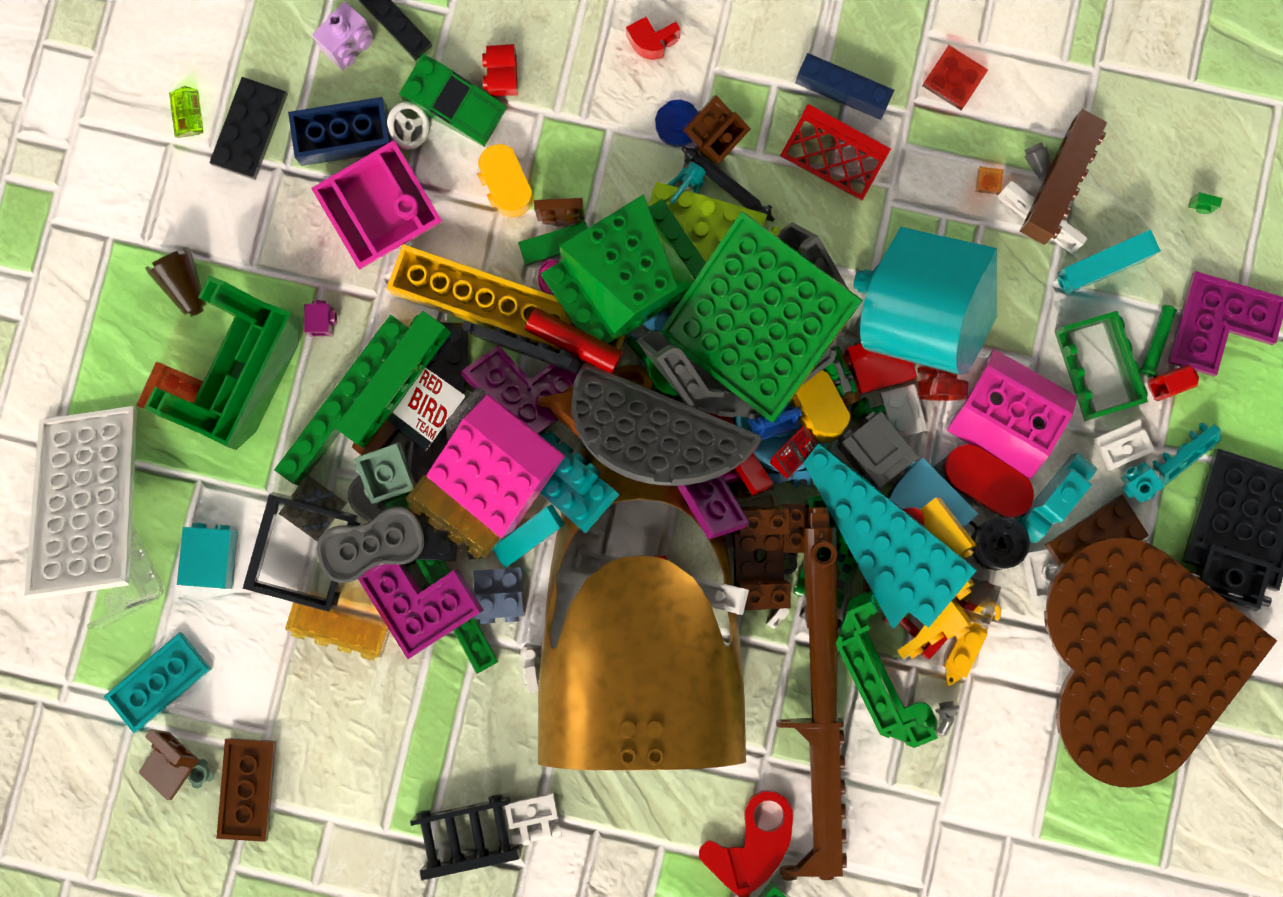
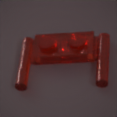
(170, 381)

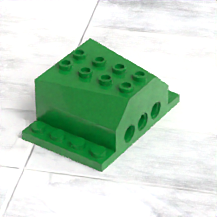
(624, 270)

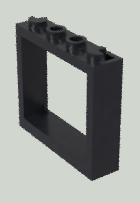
(251, 580)

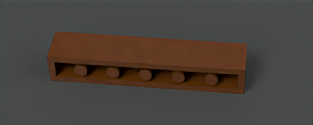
(1063, 177)

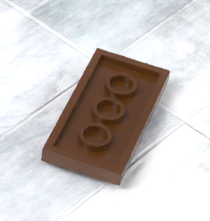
(1110, 520)
(246, 789)

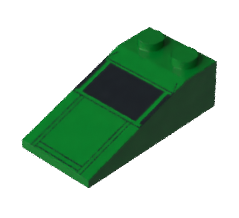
(452, 100)

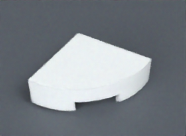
(777, 617)

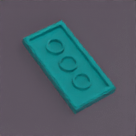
(157, 682)

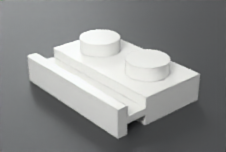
(904, 410)
(1124, 445)

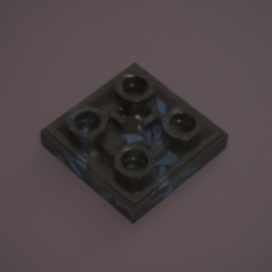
(307, 521)

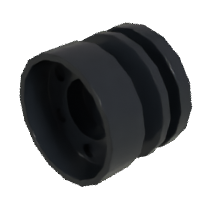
(1012, 539)

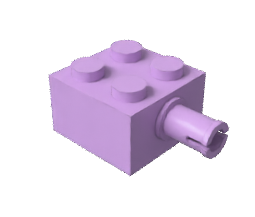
(343, 36)

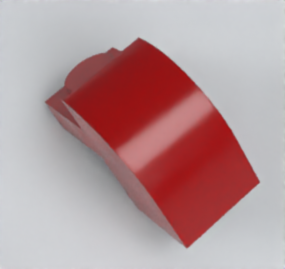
(650, 43)

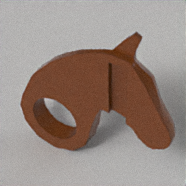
(561, 403)

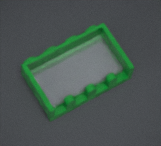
(1101, 365)

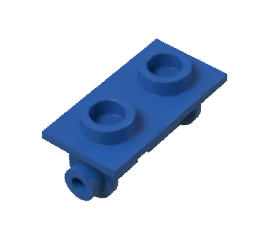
(786, 422)

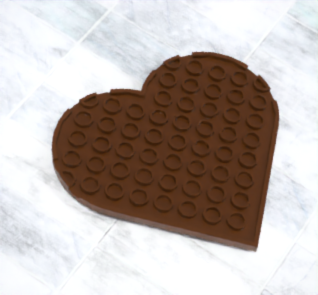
(1147, 659)

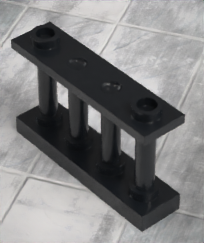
(458, 862)

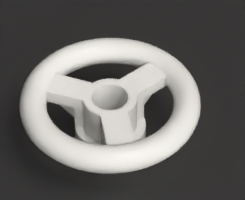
(397, 121)

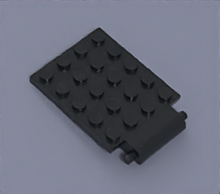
(1239, 530)

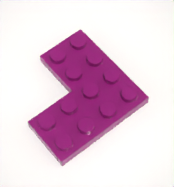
(1212, 312)
(515, 390)
(715, 505)
(417, 616)

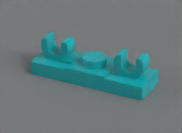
(1188, 453)

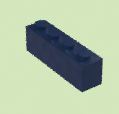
(844, 86)

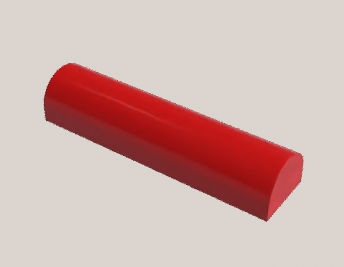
(573, 340)

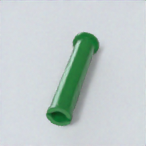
(1158, 341)

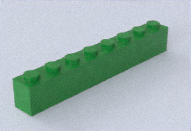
(321, 429)

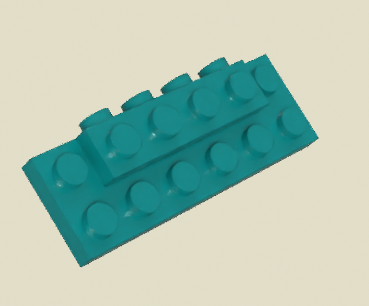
(576, 487)

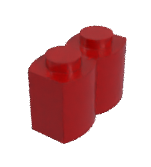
(501, 70)
(1173, 382)

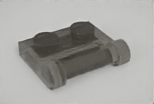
(985, 596)

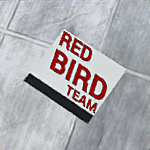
(426, 408)

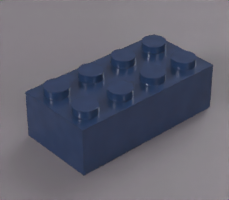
(339, 131)

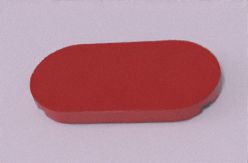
(988, 481)

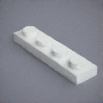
(1021, 202)

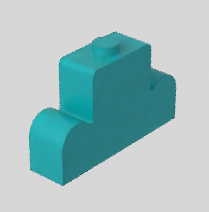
(1058, 496)

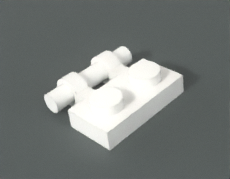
(530, 674)
(532, 811)

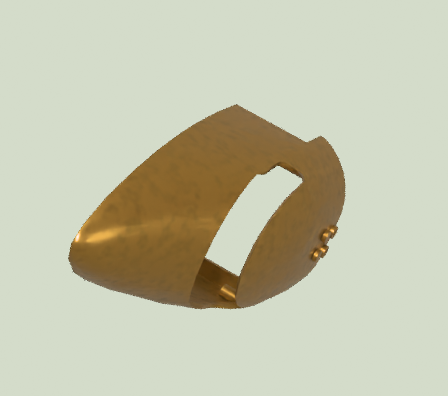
(639, 661)

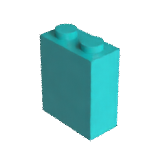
(207, 556)

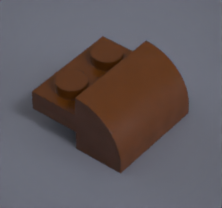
(716, 130)

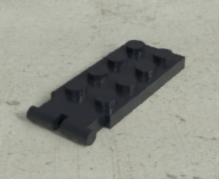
(526, 347)

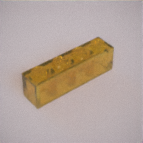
(453, 517)
(338, 630)

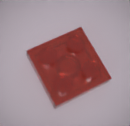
(955, 77)

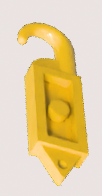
(966, 650)

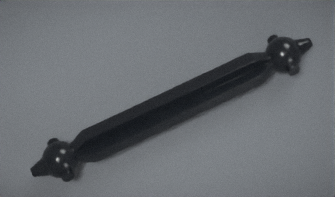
(726, 182)

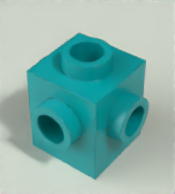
(1141, 482)

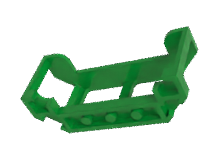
(910, 724)

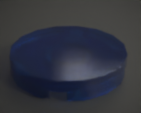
(671, 121)

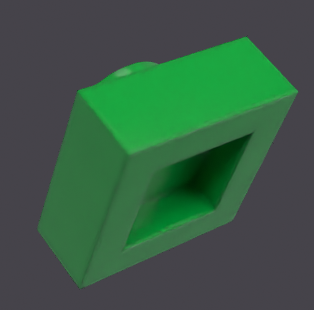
(1205, 203)

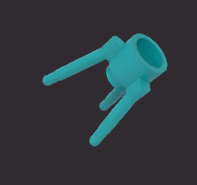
(690, 177)

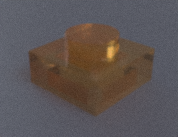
(989, 180)

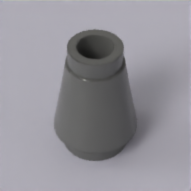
(1038, 159)

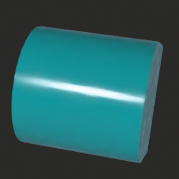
(931, 301)

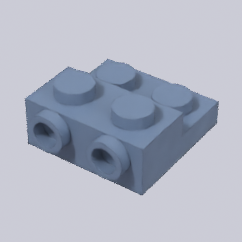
(499, 594)

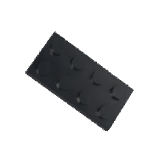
(248, 128)

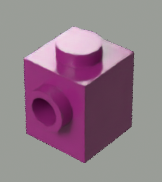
(319, 319)

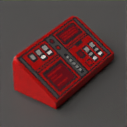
(794, 452)

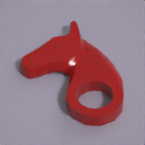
(763, 850)

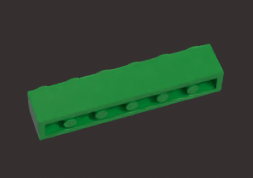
(392, 379)

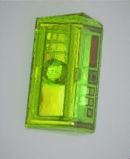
(186, 112)

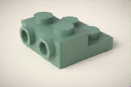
(385, 473)

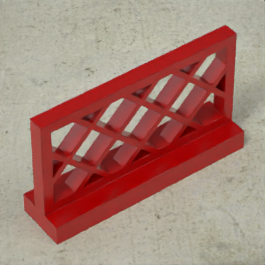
(845, 134)

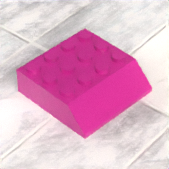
(362, 202)
(495, 466)

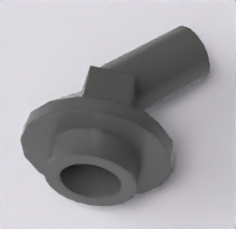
(947, 712)

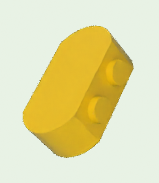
(505, 181)
(821, 408)

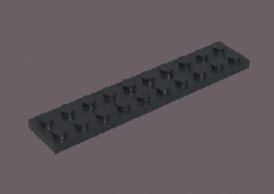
(447, 365)

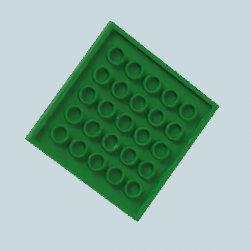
(759, 316)

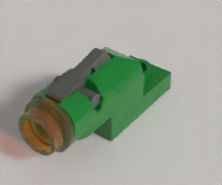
(842, 379)

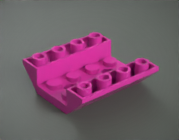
(1008, 427)

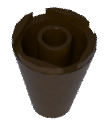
(179, 281)

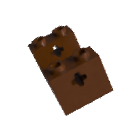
(766, 577)

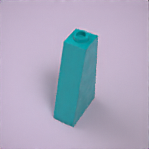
(1108, 262)

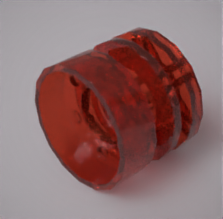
(941, 385)

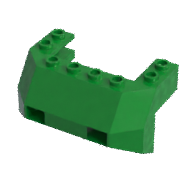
(243, 370)

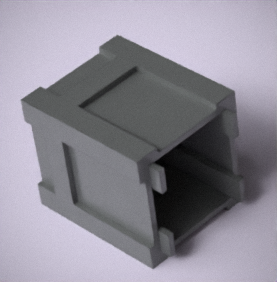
(876, 450)

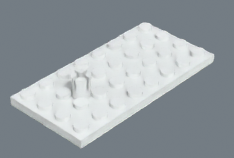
(82, 503)

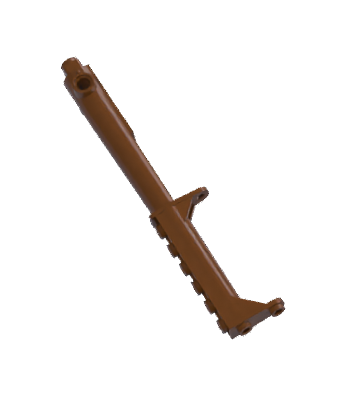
(823, 729)

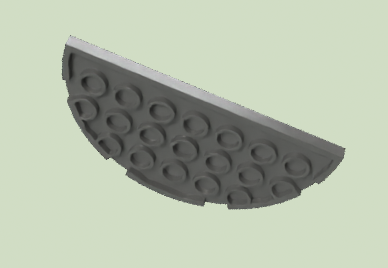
(652, 434)

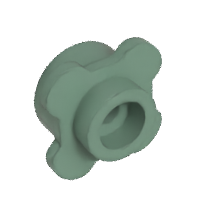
(207, 775)

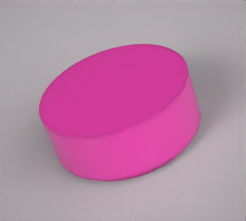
(406, 206)

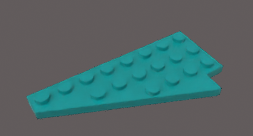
(895, 553)

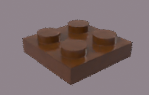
(553, 210)

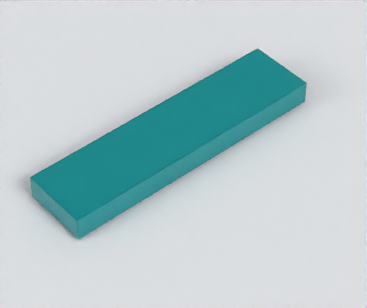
(528, 536)

